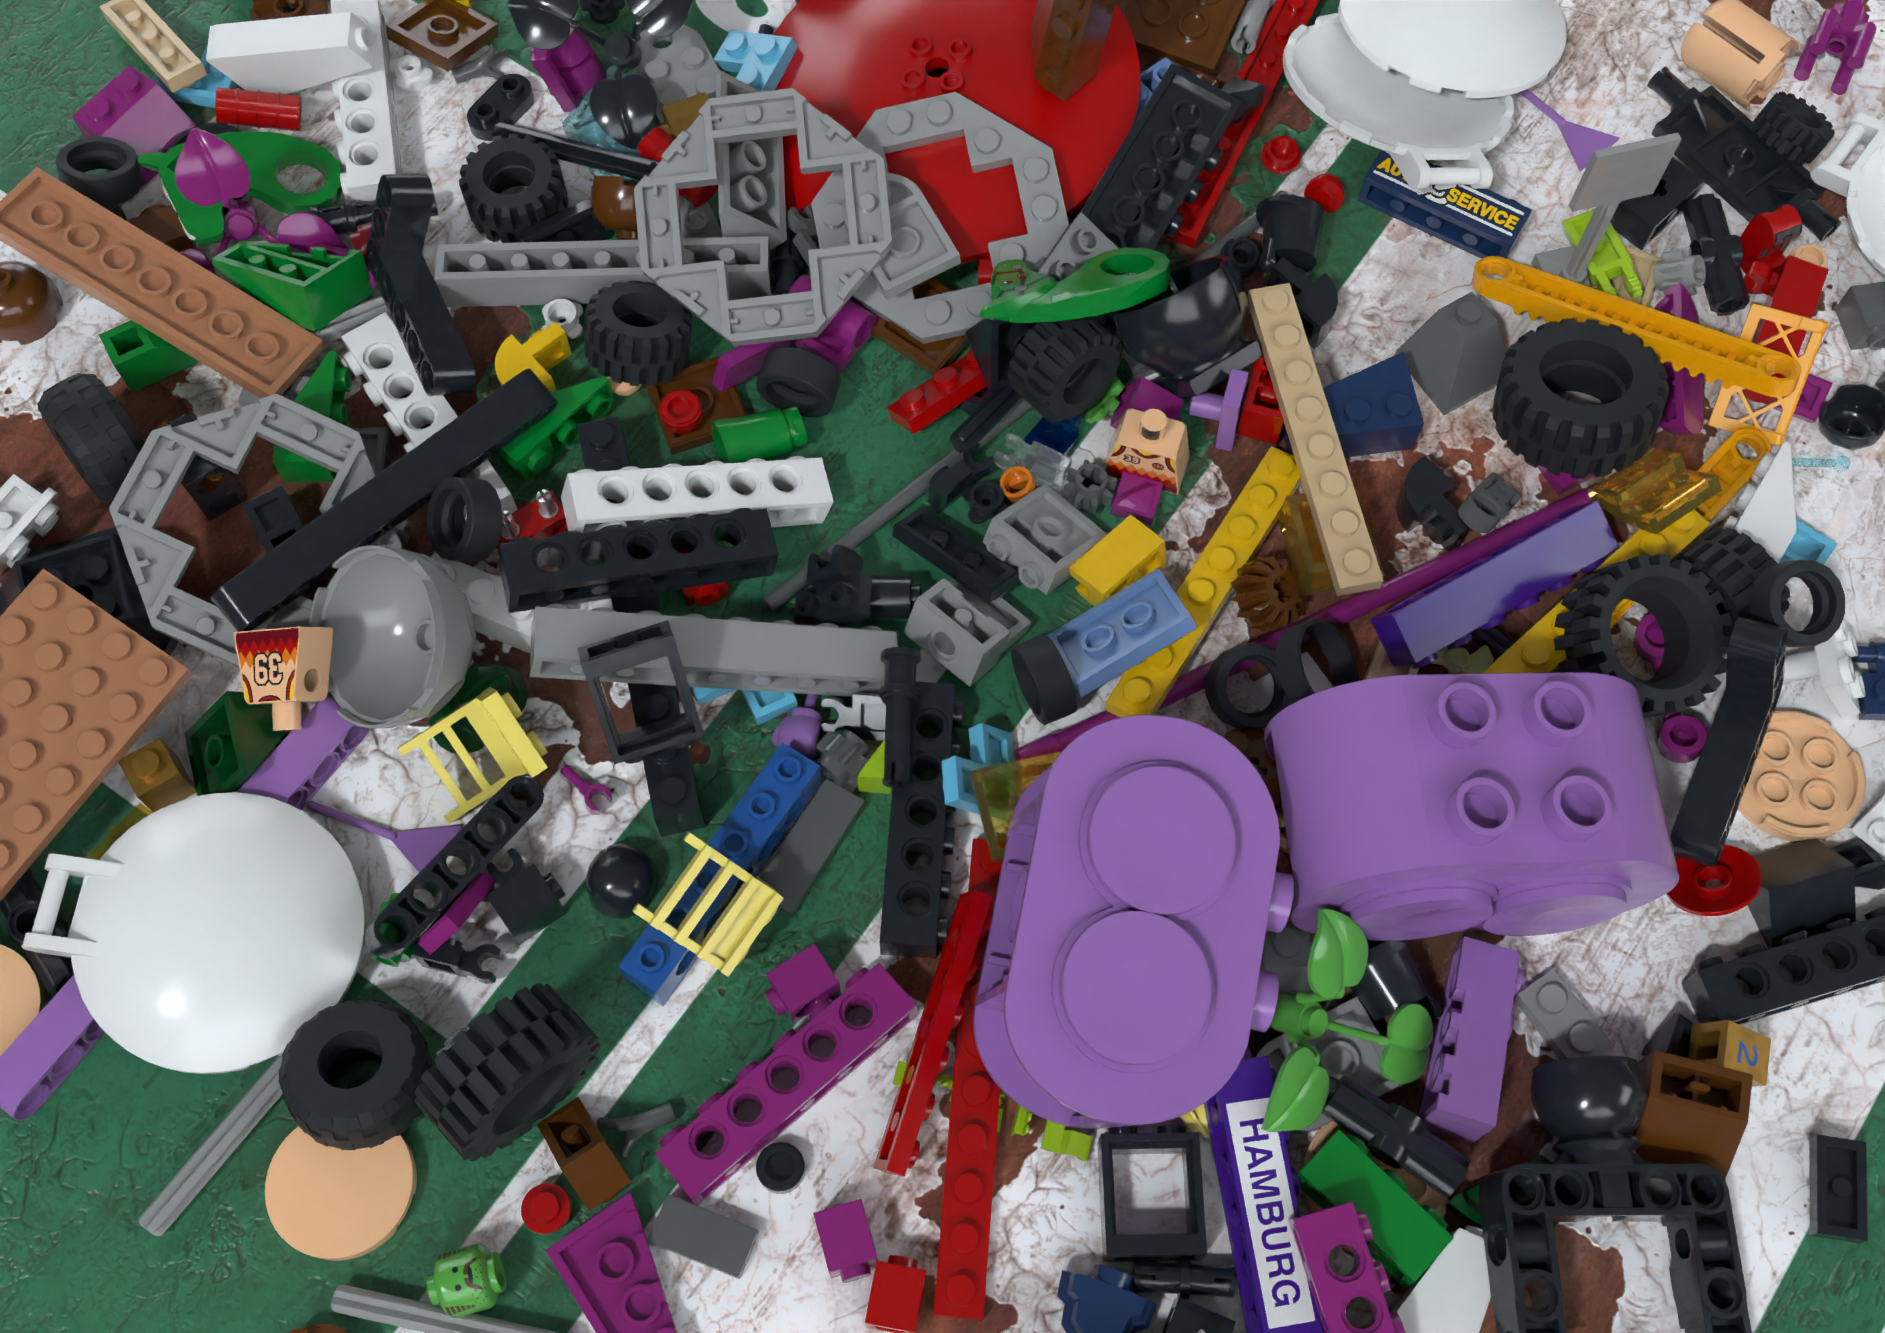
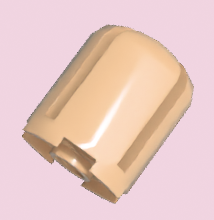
(1737, 51)

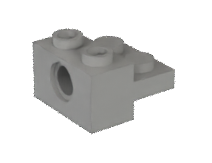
(964, 629)

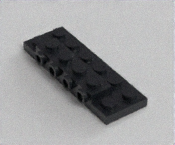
(1162, 162)

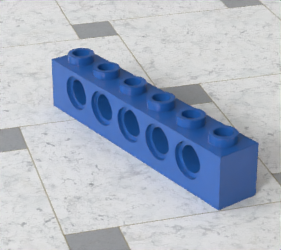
(746, 838)

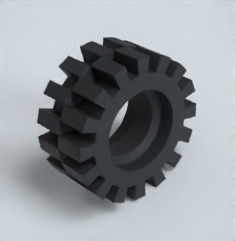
(1793, 127)

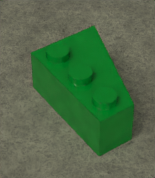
(299, 286)

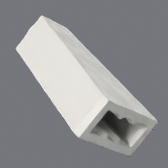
(291, 51)
(1451, 1291)

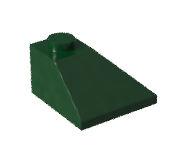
(229, 743)

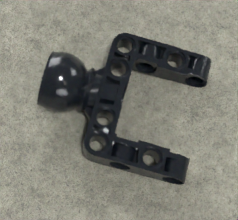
(1593, 1112)

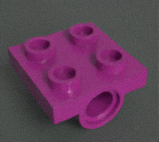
(569, 69)
(844, 333)

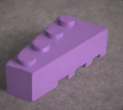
(1471, 1041)

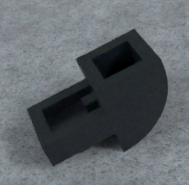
(1314, 300)
(1426, 503)
(273, 517)

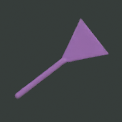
(1579, 139)
(416, 845)

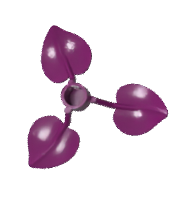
(213, 172)

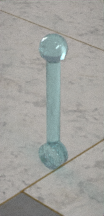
(1840, 463)

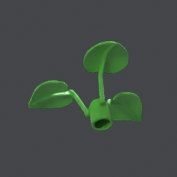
(1336, 961)

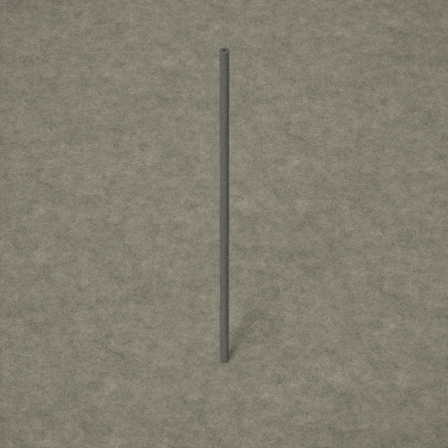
(921, 483)

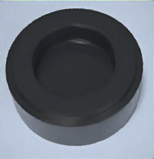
(780, 1168)

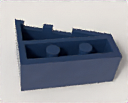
(1374, 409)

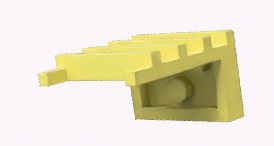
(497, 727)
(738, 924)

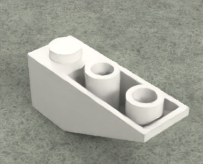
(1769, 506)

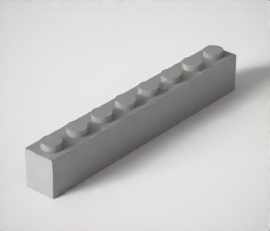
(577, 269)
(719, 651)

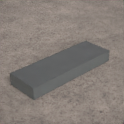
(811, 844)

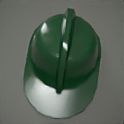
(478, 679)

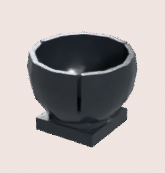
(1193, 333)

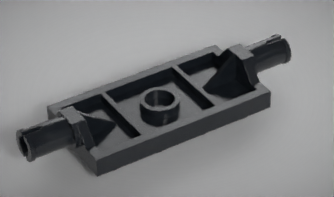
(1732, 157)

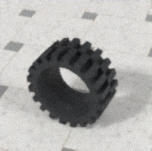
(1685, 615)
(506, 1071)

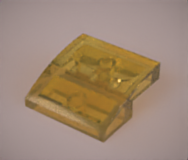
(1654, 491)

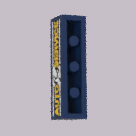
(1456, 214)

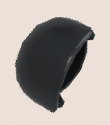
(1853, 417)
(620, 880)

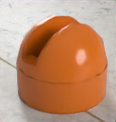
(1017, 479)

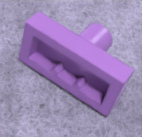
(1224, 409)

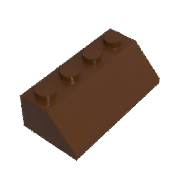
(1068, 42)

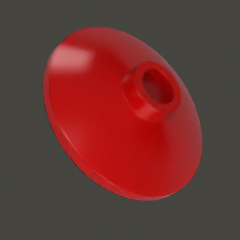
(1718, 889)

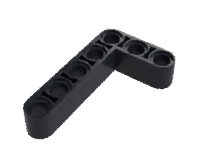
(409, 288)
(1718, 783)

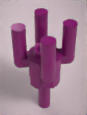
(1841, 33)

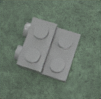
(1041, 538)

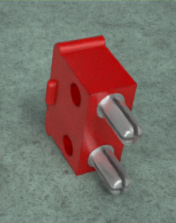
(535, 520)

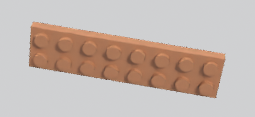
(155, 285)

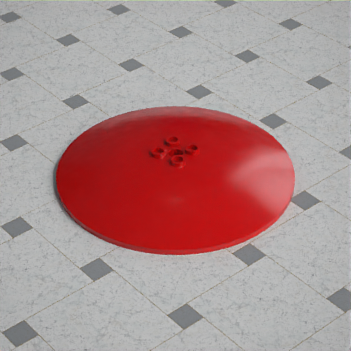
(880, 56)

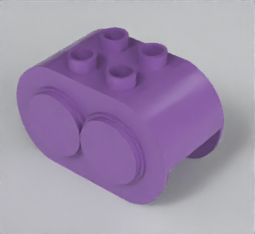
(1471, 804)
(1132, 927)

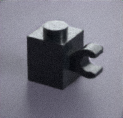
(525, 898)

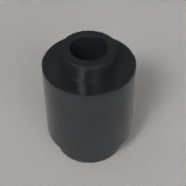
(893, 596)

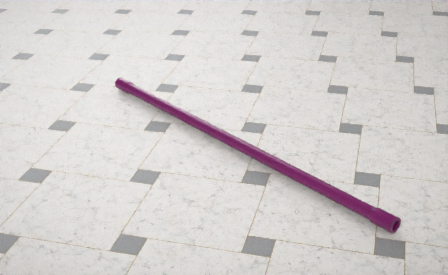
(1336, 614)

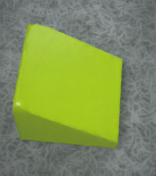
(872, 773)

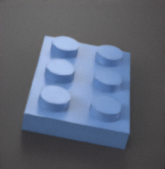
(1121, 632)

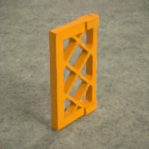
(1816, 327)

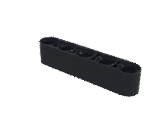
(442, 882)

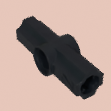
(1720, 252)
(20, 910)
(1396, 1136)

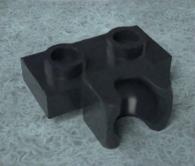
(838, 590)

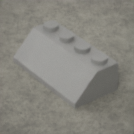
(750, 180)

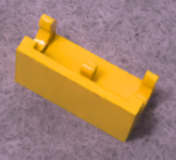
(1118, 560)

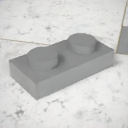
(1562, 1019)

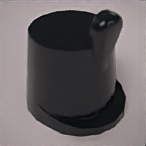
(1290, 230)
(1393, 981)

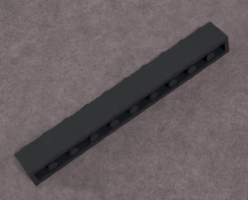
(667, 771)

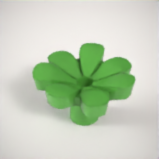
(1106, 404)

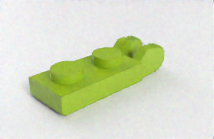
(1609, 258)

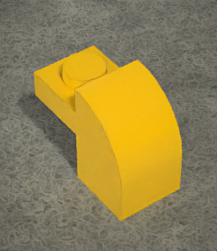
(540, 353)

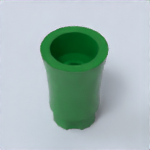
(758, 435)

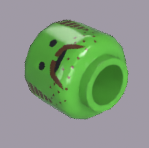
(466, 1280)

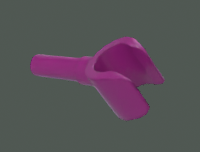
(586, 788)

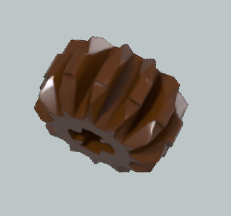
(1267, 593)

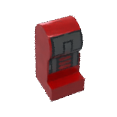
(1769, 236)

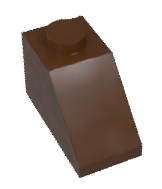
(583, 1154)

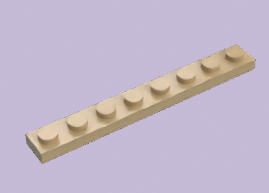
(1314, 441)

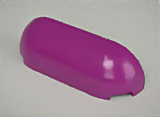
(1685, 402)

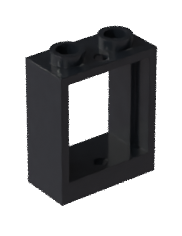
(628, 651)
(1152, 1247)

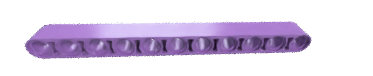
(64, 1027)

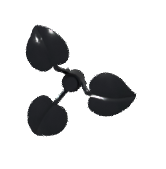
(622, 105)

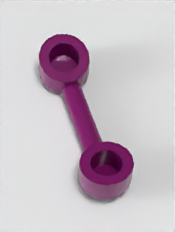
(1680, 736)

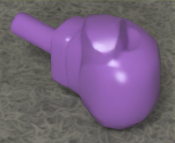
(800, 728)

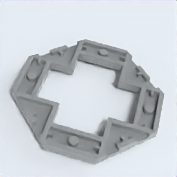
(990, 145)
(833, 270)
(224, 440)

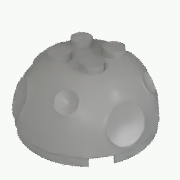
(396, 636)

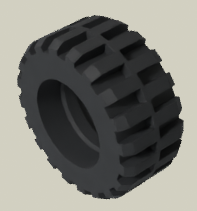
(1570, 434)

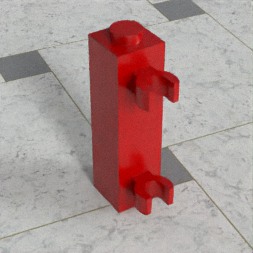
(1793, 290)

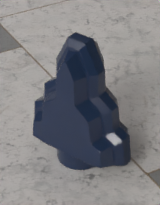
(1102, 1303)

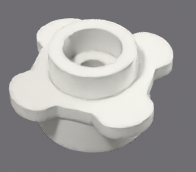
(411, 72)
(564, 309)

